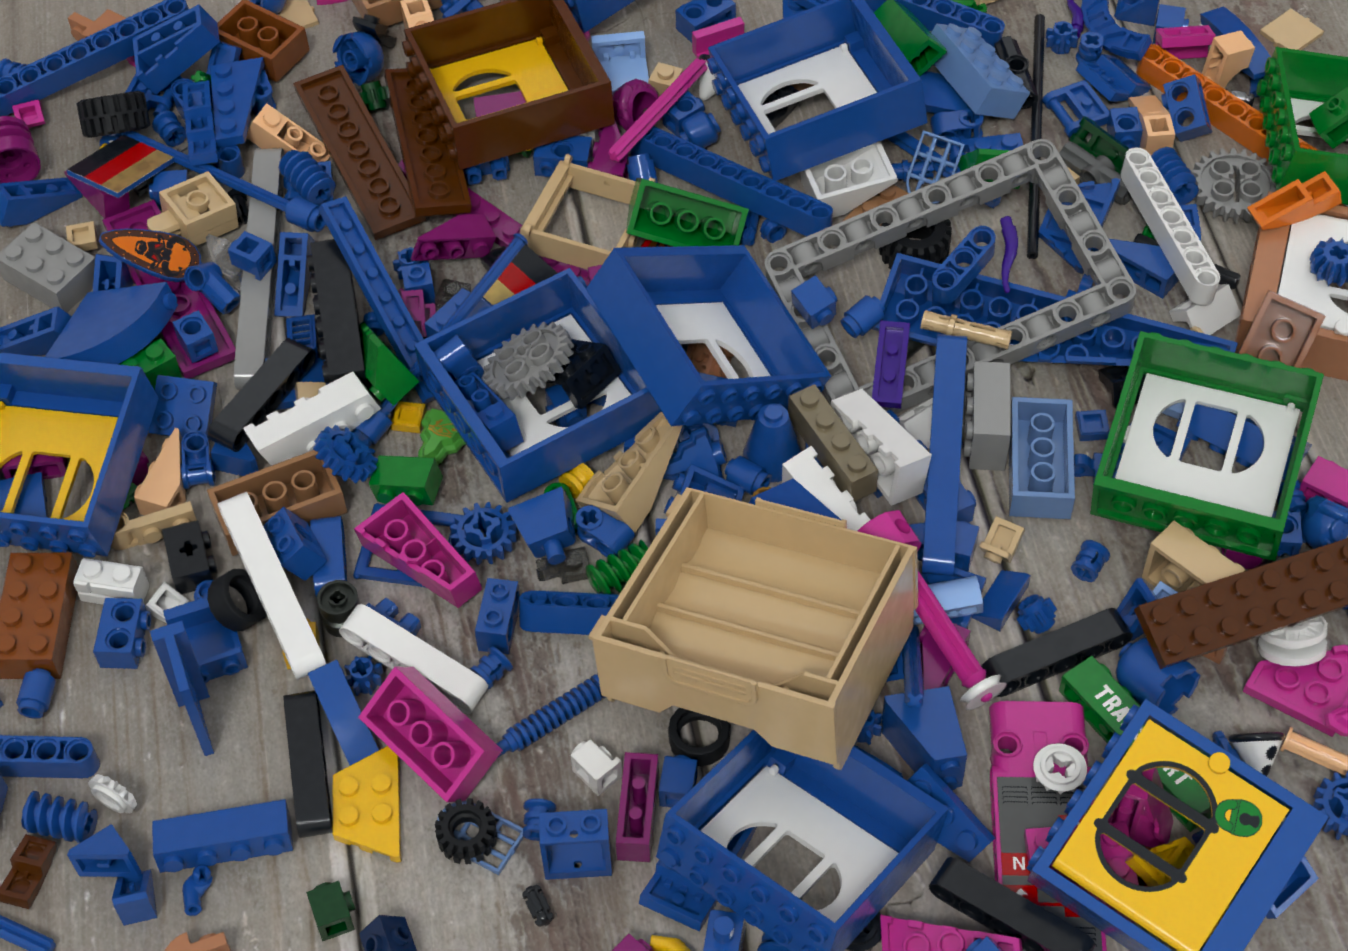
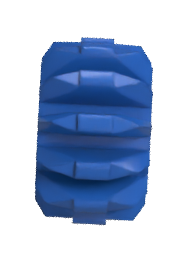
(1330, 261)

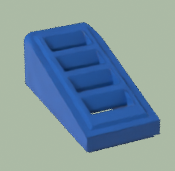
(303, 320)

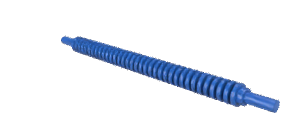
(550, 716)

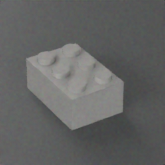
(48, 267)
(987, 416)

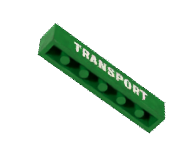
(1105, 709)

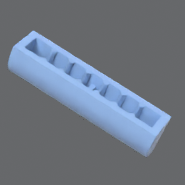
(957, 597)

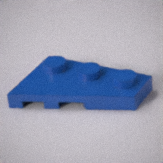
(961, 829)

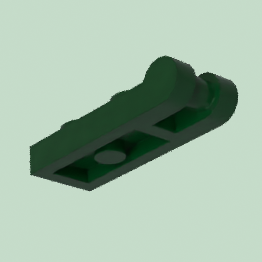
(1100, 143)

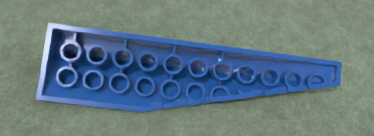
(985, 302)

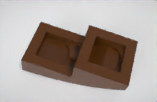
(28, 871)

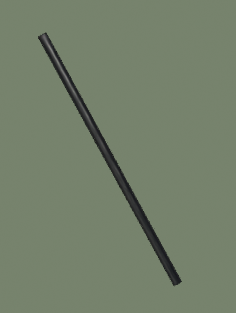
(1036, 133)

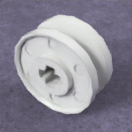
(1296, 644)

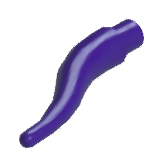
(1077, 16)
(1011, 246)

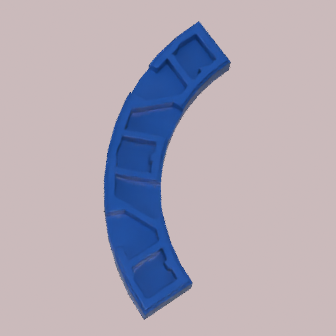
(1116, 38)

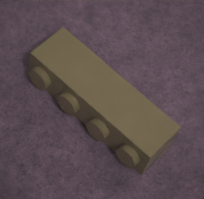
(833, 442)

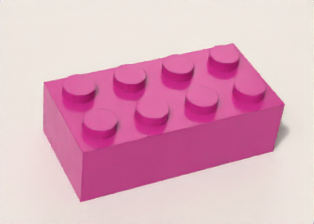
(430, 734)

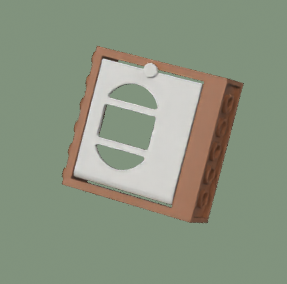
(1330, 347)

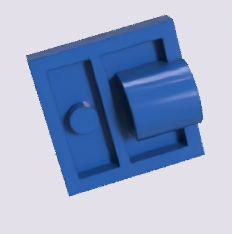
(183, 405)

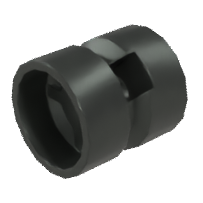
(336, 603)

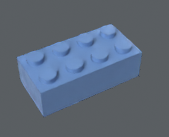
(979, 73)
(1041, 458)

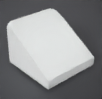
(164, 599)

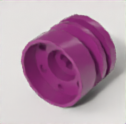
(17, 151)

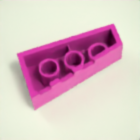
(415, 547)

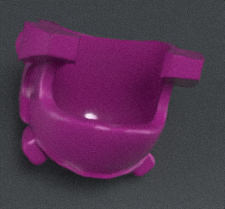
(632, 100)

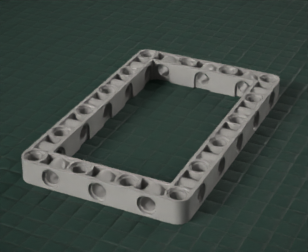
(957, 192)

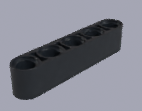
(262, 394)
(1059, 650)
(308, 764)
(1005, 910)

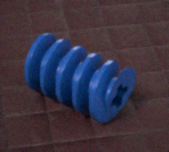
(1176, 174)
(306, 176)
(56, 820)

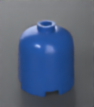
(1145, 680)

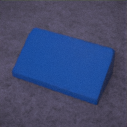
(1002, 598)

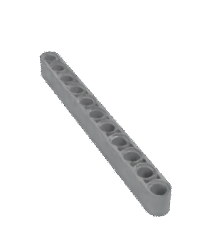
(258, 296)

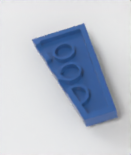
(233, 98)

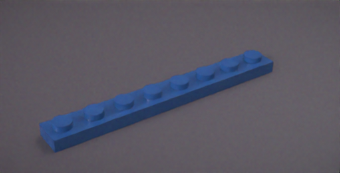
(375, 283)

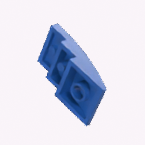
(677, 897)

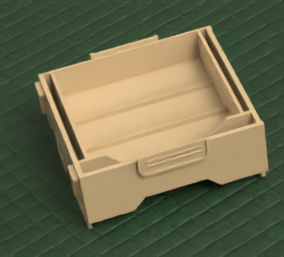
(761, 622)

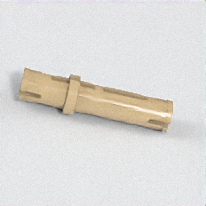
(974, 331)

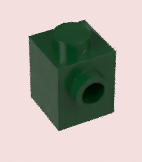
(331, 909)

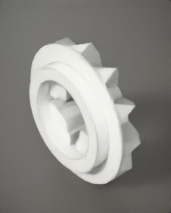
(1063, 756)
(112, 794)

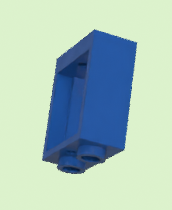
(589, 848)

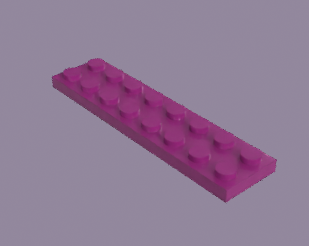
(187, 300)

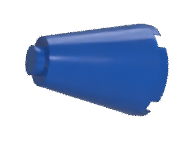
(772, 440)

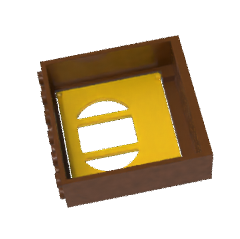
(537, 50)

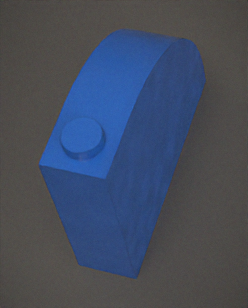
(115, 323)

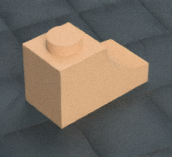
(1228, 57)

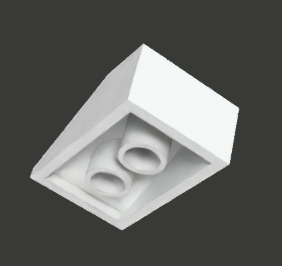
(850, 179)

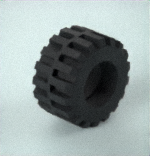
(113, 114)
(932, 247)

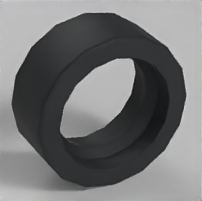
(225, 609)
(704, 755)

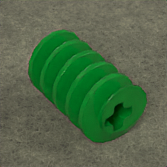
(615, 569)

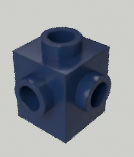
(387, 934)

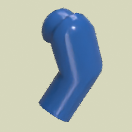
(194, 889)

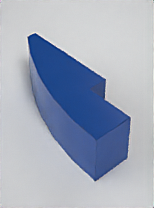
(343, 712)

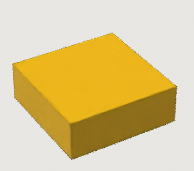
(408, 417)

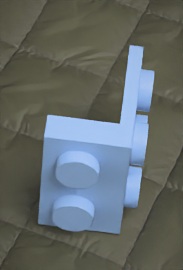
(622, 56)

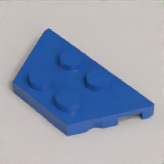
(1100, 199)

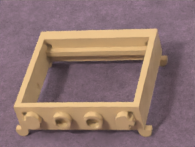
(584, 179)

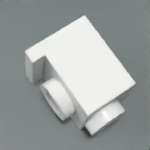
(595, 766)

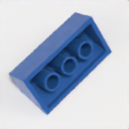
(1217, 427)

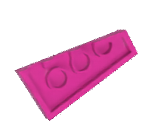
(920, 936)

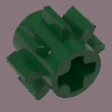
(374, 95)

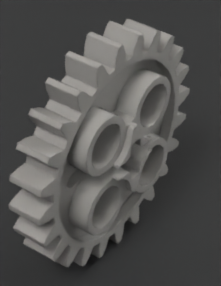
(1217, 184)
(528, 360)

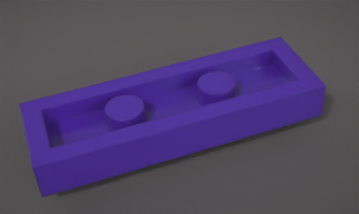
(891, 363)

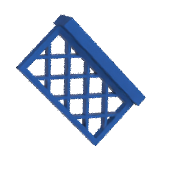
(183, 676)

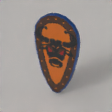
(152, 251)

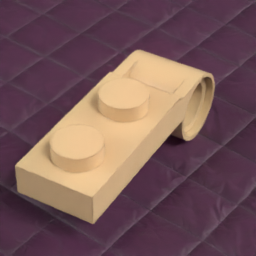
(149, 527)

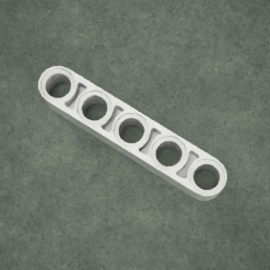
(398, 647)

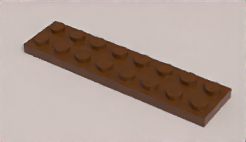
(358, 151)
(433, 179)
(1246, 604)

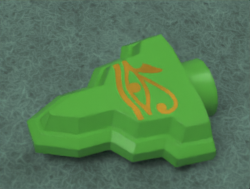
(438, 436)

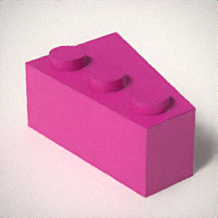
(1146, 817)

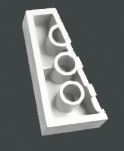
(293, 432)
(894, 452)
(821, 485)

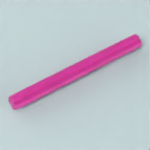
(657, 110)

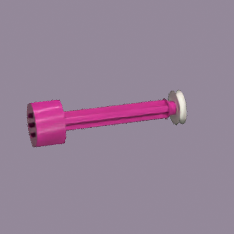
(981, 690)

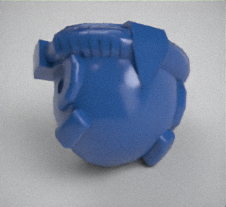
(1323, 522)

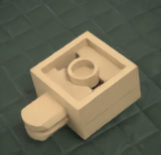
(195, 210)

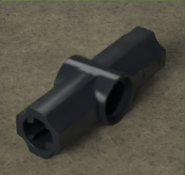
(1009, 51)

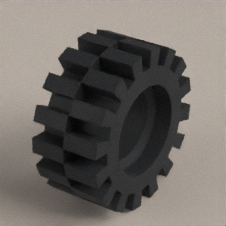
(469, 848)

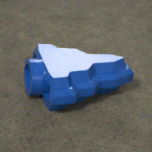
(698, 451)

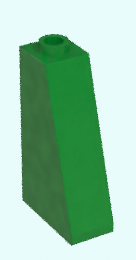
(910, 35)

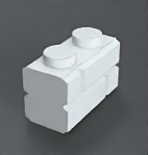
(106, 579)

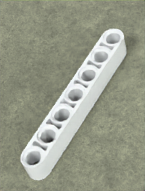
(1170, 226)
(271, 585)

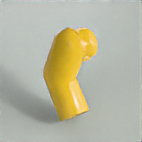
(663, 943)

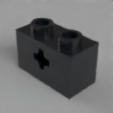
(188, 556)

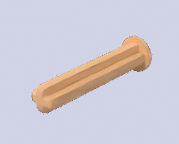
(1315, 752)

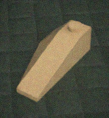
(633, 480)

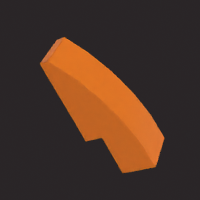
(1296, 202)

